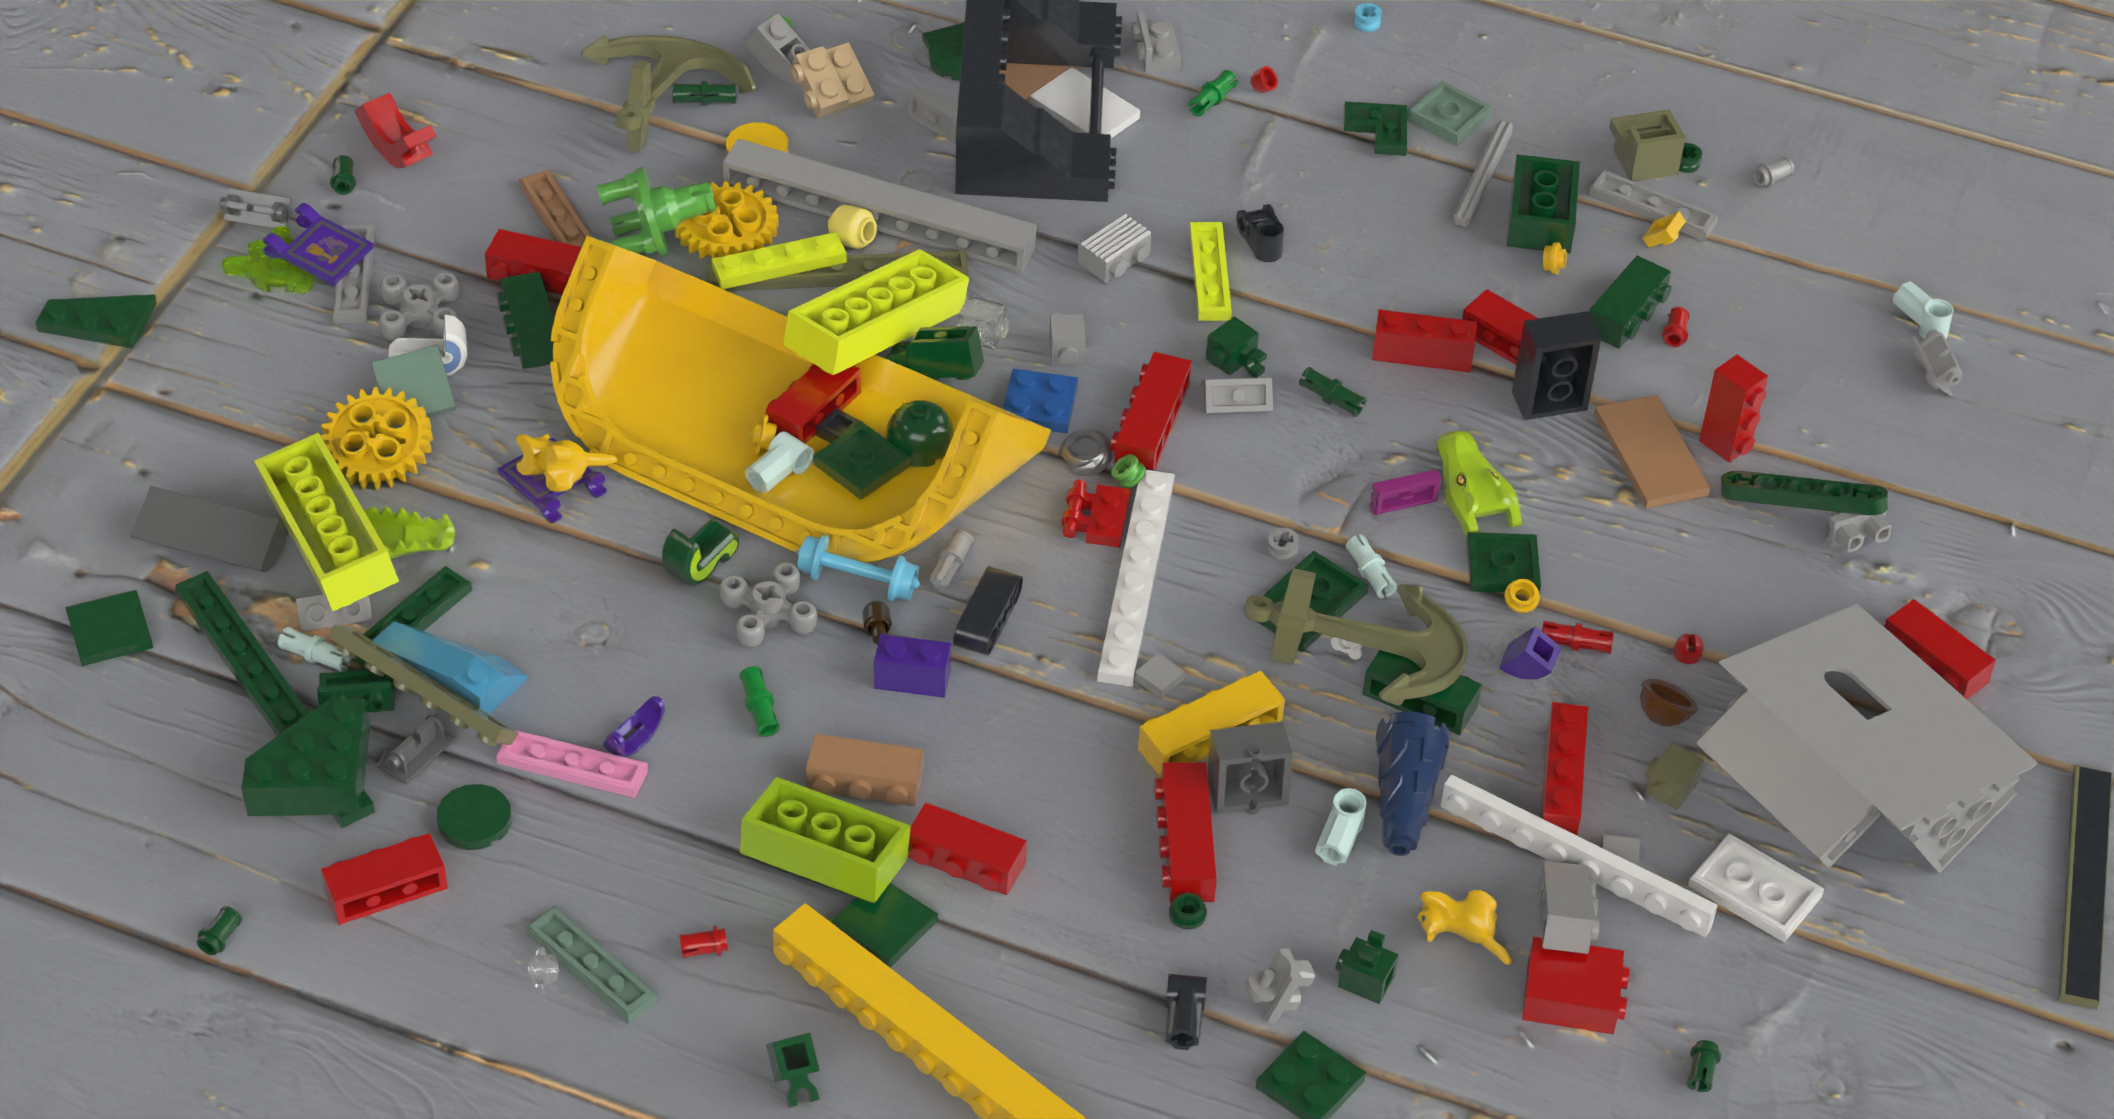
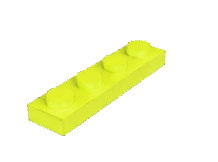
(779, 260)
(1210, 271)

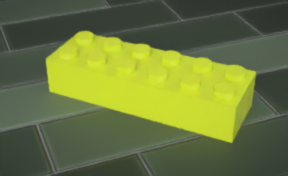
(875, 311)
(326, 522)

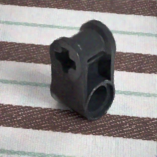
(1262, 232)

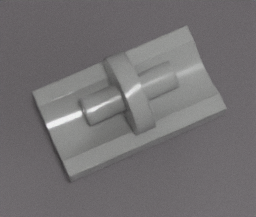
(1851, 529)
(1279, 984)

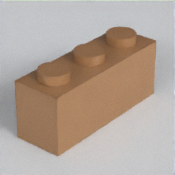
(865, 769)

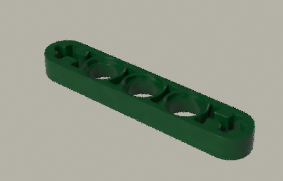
(1804, 492)

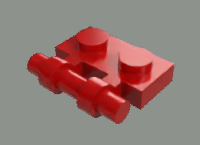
(1107, 515)

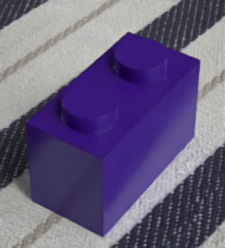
(912, 665)

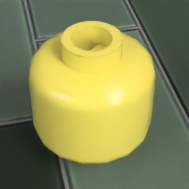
(854, 226)

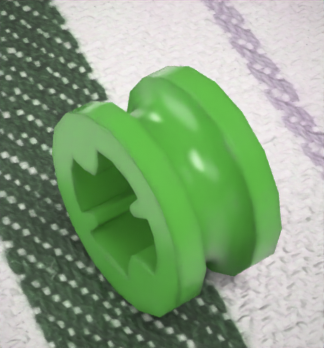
(1128, 471)

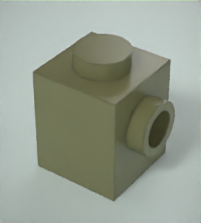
(1673, 776)

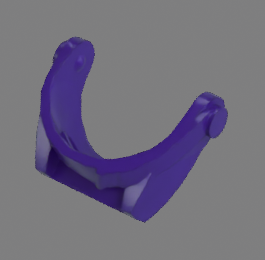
(646, 722)

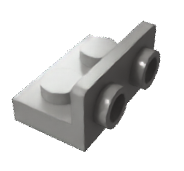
(1156, 45)

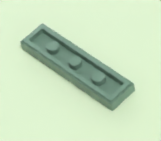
(591, 964)

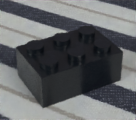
(1556, 365)

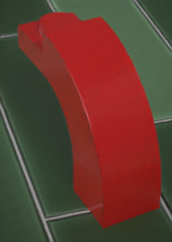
(392, 134)

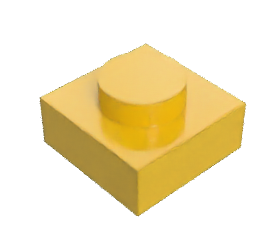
(1664, 230)

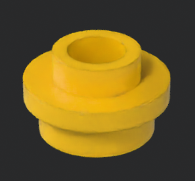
(1554, 258)
(1524, 588)

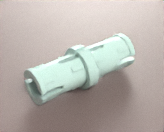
(1371, 566)
(313, 649)

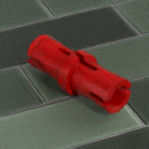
(1579, 637)

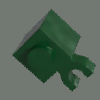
(1235, 346)
(1367, 967)
(793, 1061)

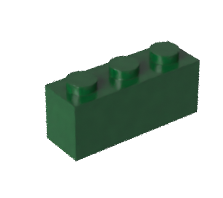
(1630, 301)
(527, 319)
(1451, 706)

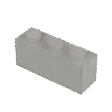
(1567, 907)

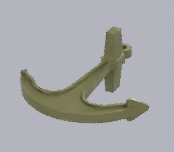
(674, 58)
(1437, 650)

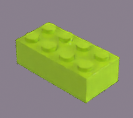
(825, 839)

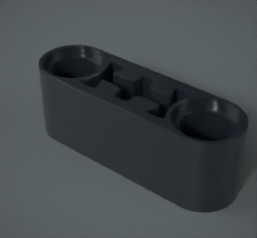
(988, 610)

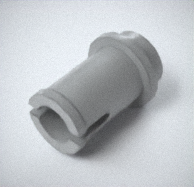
(1767, 174)

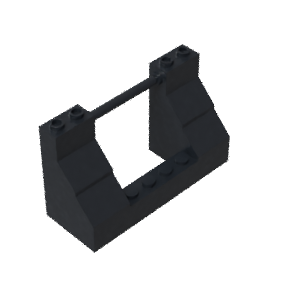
(1004, 140)

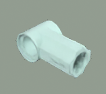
(1925, 311)
(784, 456)
(1342, 826)

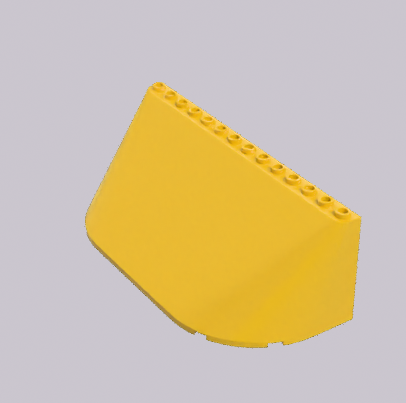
(682, 372)

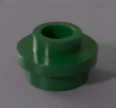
(1187, 904)

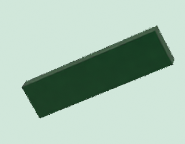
(424, 604)

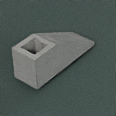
(775, 47)

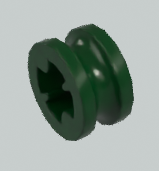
(1690, 158)

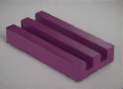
(1405, 492)

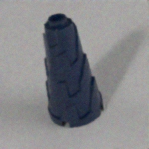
(1409, 764)

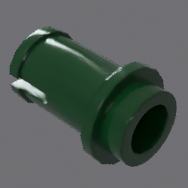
(342, 179)
(214, 937)
(1705, 1057)

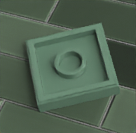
(1449, 113)
(420, 377)

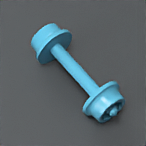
(815, 555)

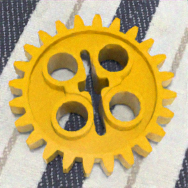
(738, 225)
(378, 437)

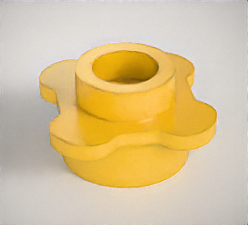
(763, 434)

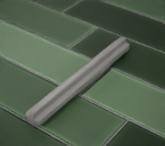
(1482, 174)

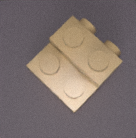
(831, 79)

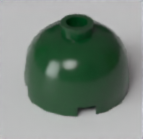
(921, 431)

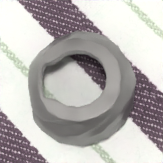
(1087, 464)

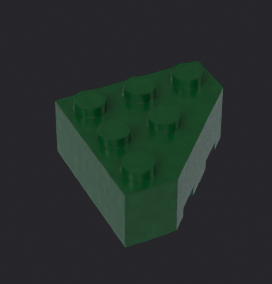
(312, 765)

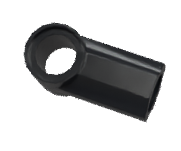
(1184, 1004)

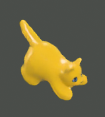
(559, 461)
(1470, 918)

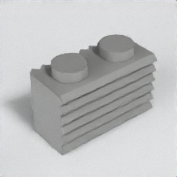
(1115, 248)

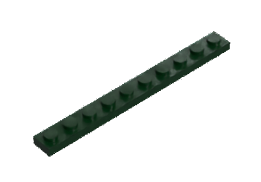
(249, 662)

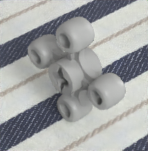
(418, 304)
(768, 604)

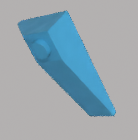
(467, 671)

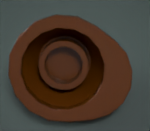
(1666, 703)

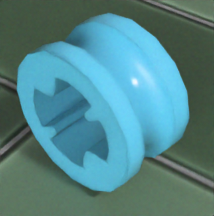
(1367, 17)

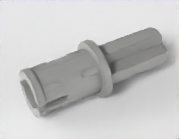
(951, 559)

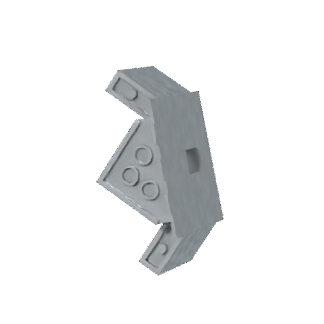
(1831, 772)

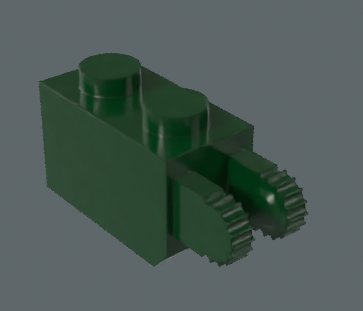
(941, 352)

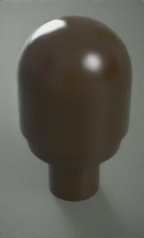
(876, 619)

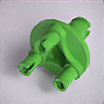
(657, 210)

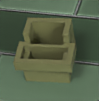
(1648, 144)

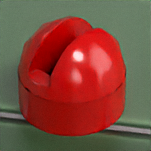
(1264, 80)
(1681, 648)

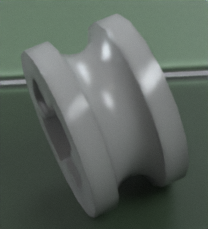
(1286, 552)

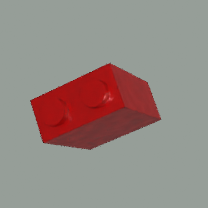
(1575, 988)

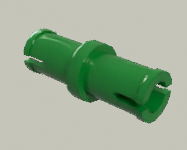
(1212, 93)
(759, 701)

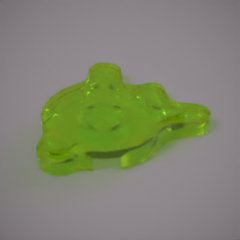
(267, 271)

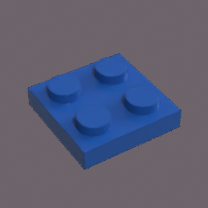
(1042, 398)

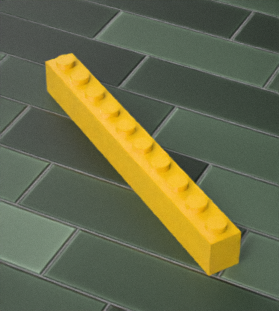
(912, 1021)

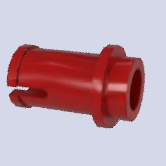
(1676, 330)
(704, 942)

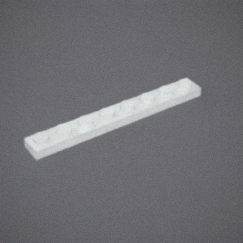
(1136, 579)
(1561, 846)

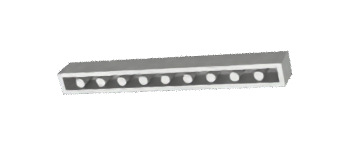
(895, 208)

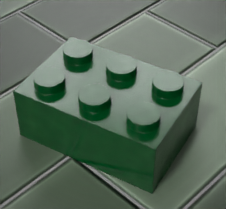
(1543, 202)

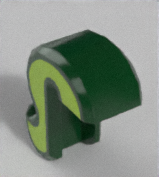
(697, 556)

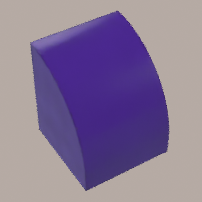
(1530, 655)

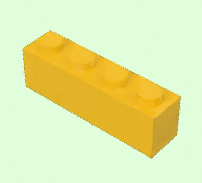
(1185, 732)

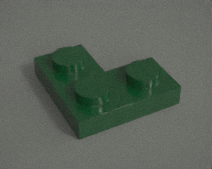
(1384, 120)

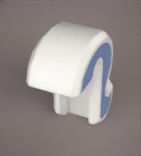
(452, 346)

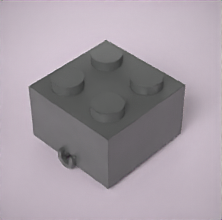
(1249, 767)

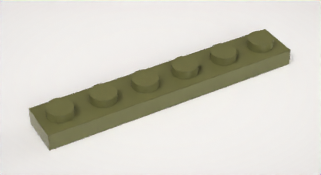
(411, 679)

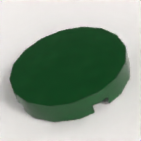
(946, 53)
(474, 816)

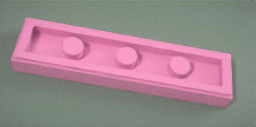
(574, 764)

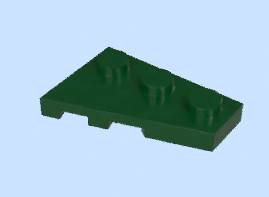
(98, 319)

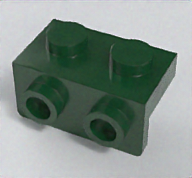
(358, 684)

